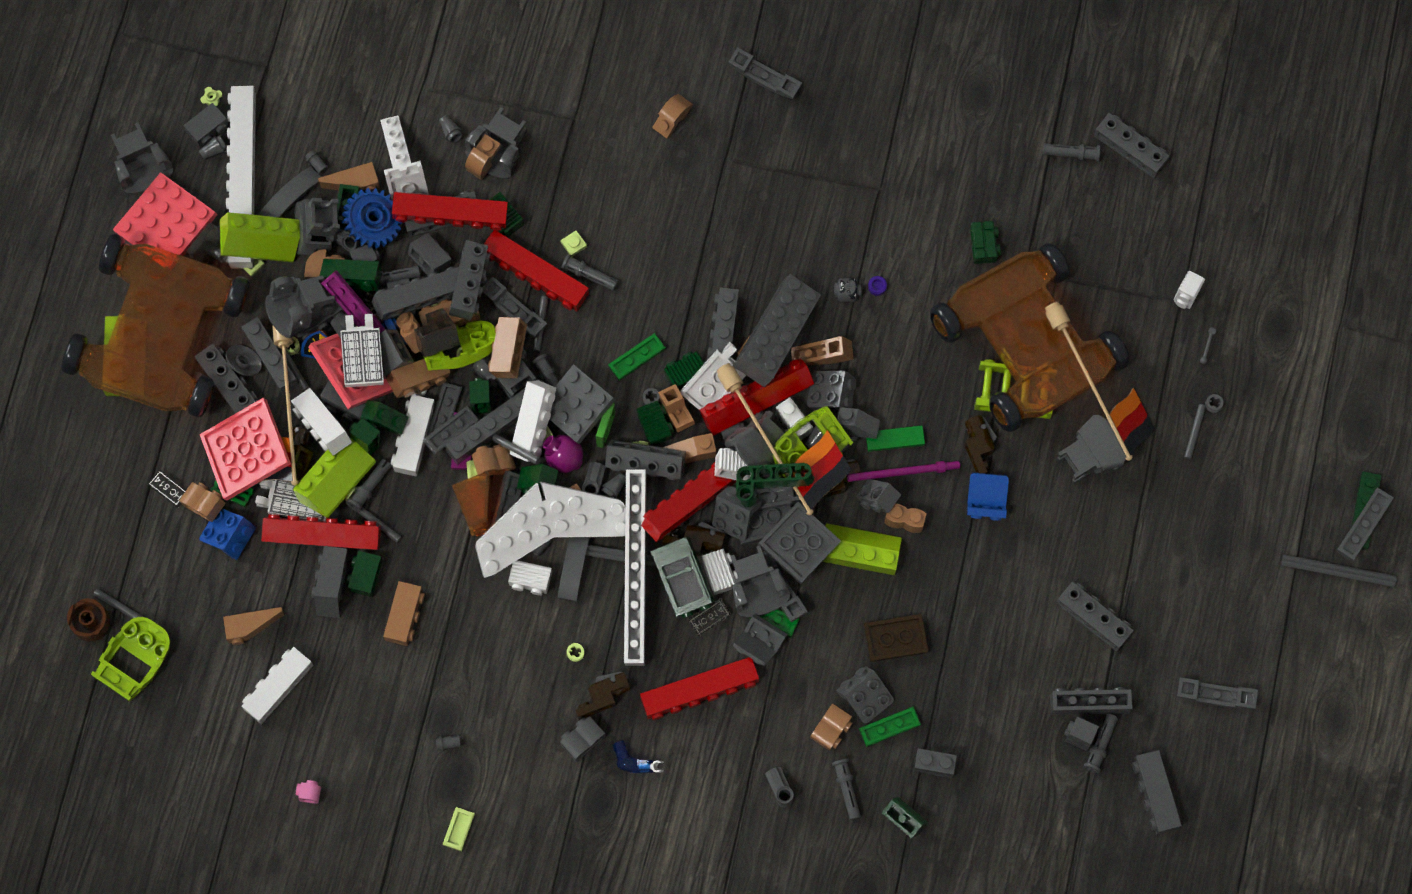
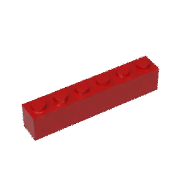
(449, 210)
(536, 271)
(730, 409)
(684, 503)
(321, 533)
(699, 688)

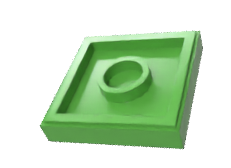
(605, 426)

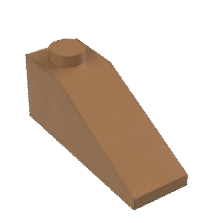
(361, 176)
(824, 352)
(696, 448)
(247, 625)

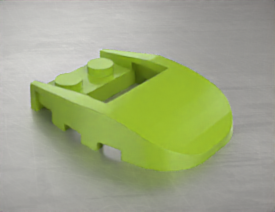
(476, 344)
(789, 445)
(143, 640)

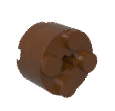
(82, 611)

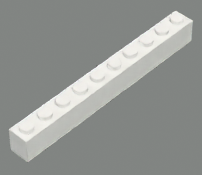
(242, 158)
(635, 569)

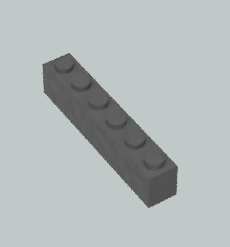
(416, 294)
(483, 431)

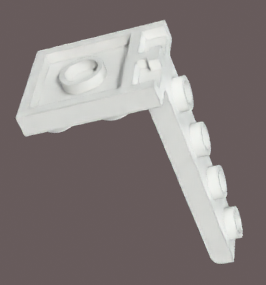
(404, 175)

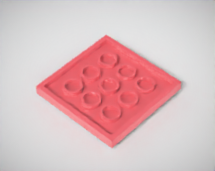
(165, 217)
(329, 356)
(245, 449)

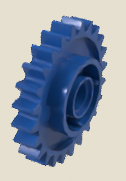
(359, 223)

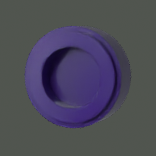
(877, 285)

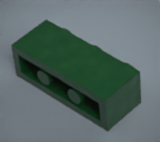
(357, 273)

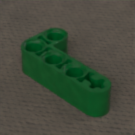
(774, 481)

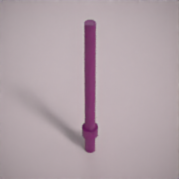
(939, 467)

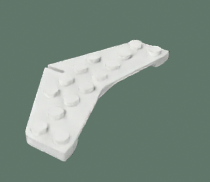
(537, 520)

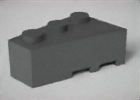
(335, 404)
(330, 581)

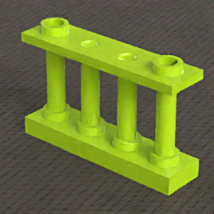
(990, 366)

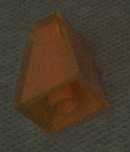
(475, 502)

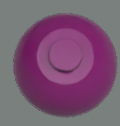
(563, 453)

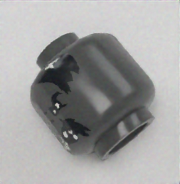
(847, 290)

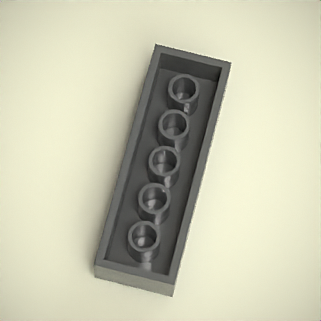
(776, 330)

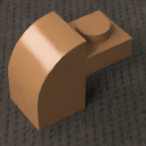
(671, 113)
(480, 158)
(315, 261)
(675, 408)

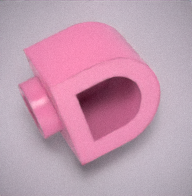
(308, 792)

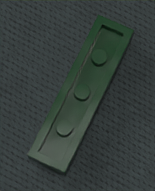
(1367, 486)

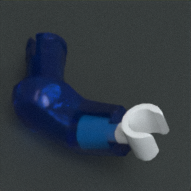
(631, 764)

